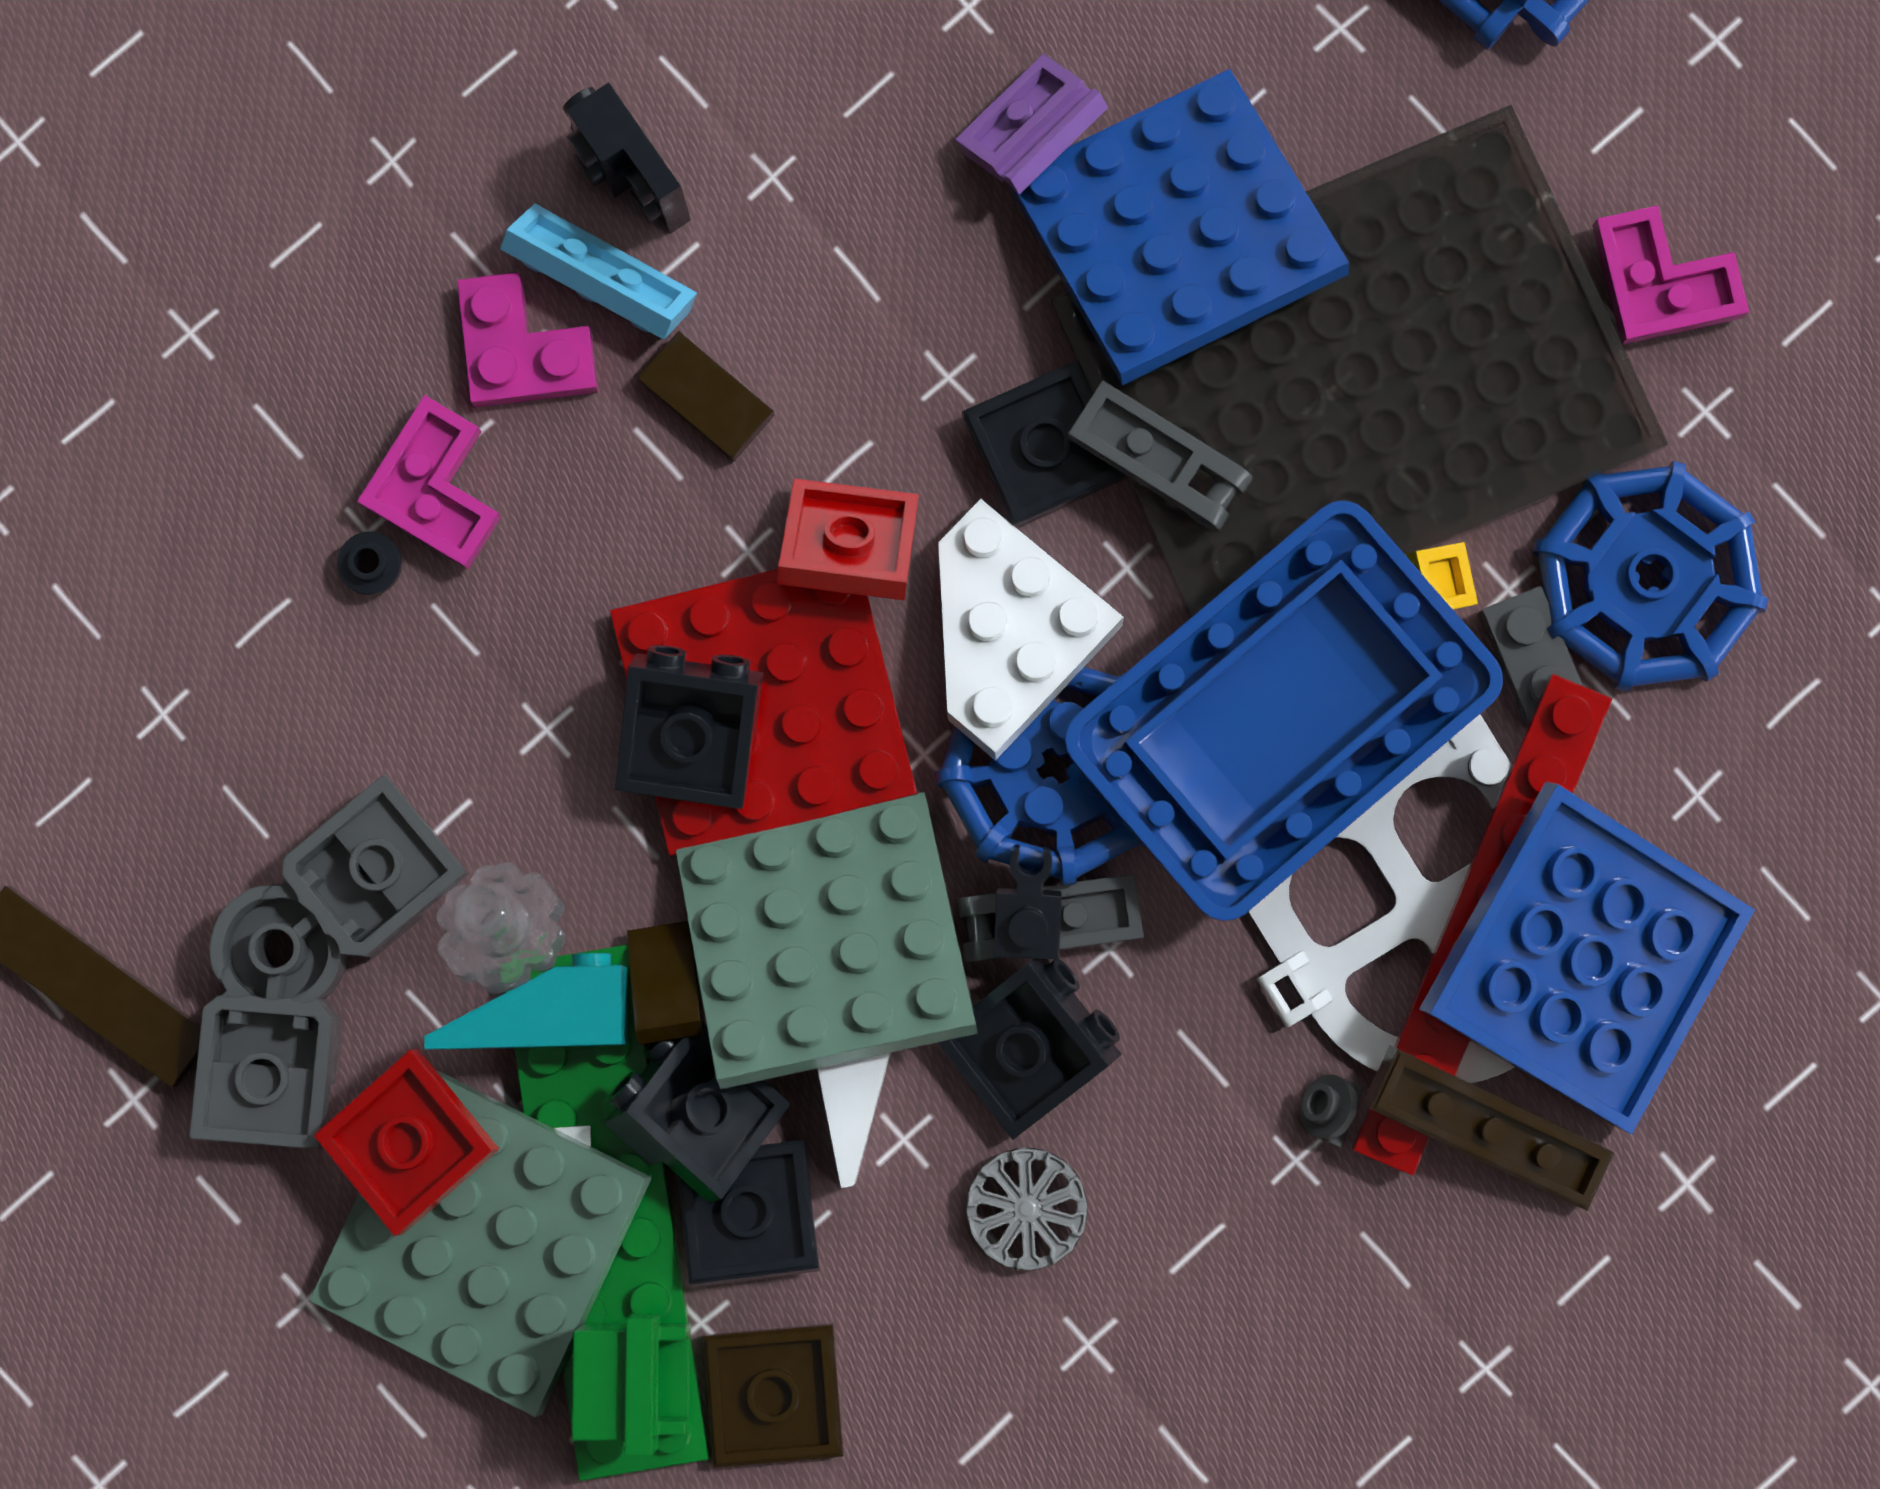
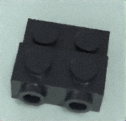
(618, 152)
(688, 727)
(1033, 1045)
(688, 1121)

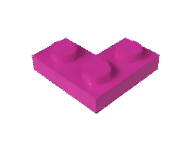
(1653, 294)
(507, 360)
(415, 486)

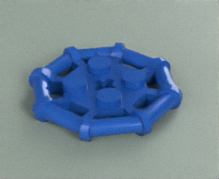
(1654, 612)
(1034, 800)

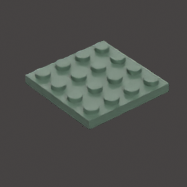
(824, 942)
(498, 1265)

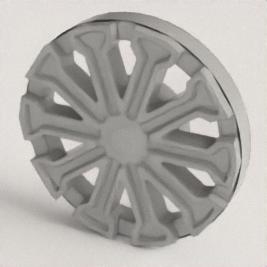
(1026, 1208)

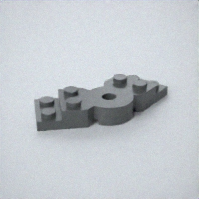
(272, 1034)

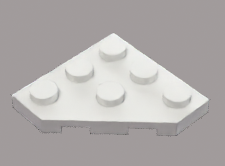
(1010, 628)

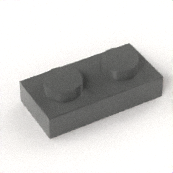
(1526, 647)

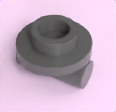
(1330, 1108)

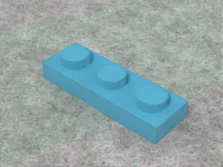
(598, 271)

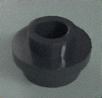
(385, 574)

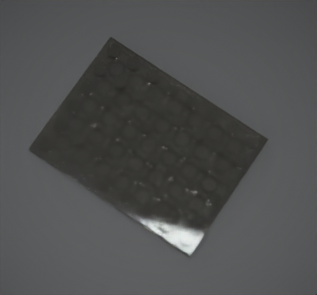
(1426, 385)

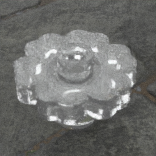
(501, 927)

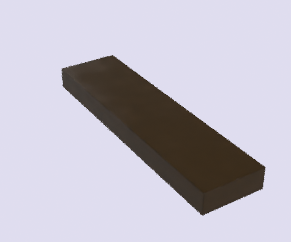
(96, 989)
(1488, 1128)

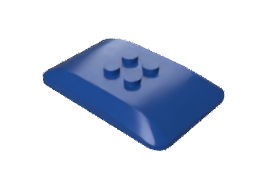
(1283, 710)

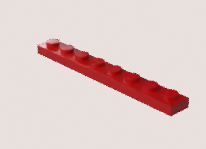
(1552, 752)

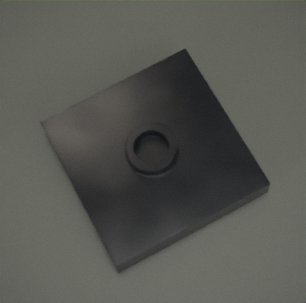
(1028, 446)
(758, 1226)

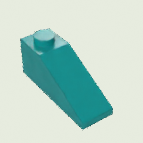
(556, 1009)

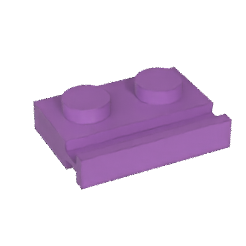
(1031, 123)

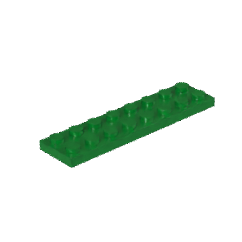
(646, 1276)

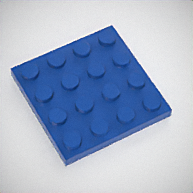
(1179, 227)
(1587, 958)

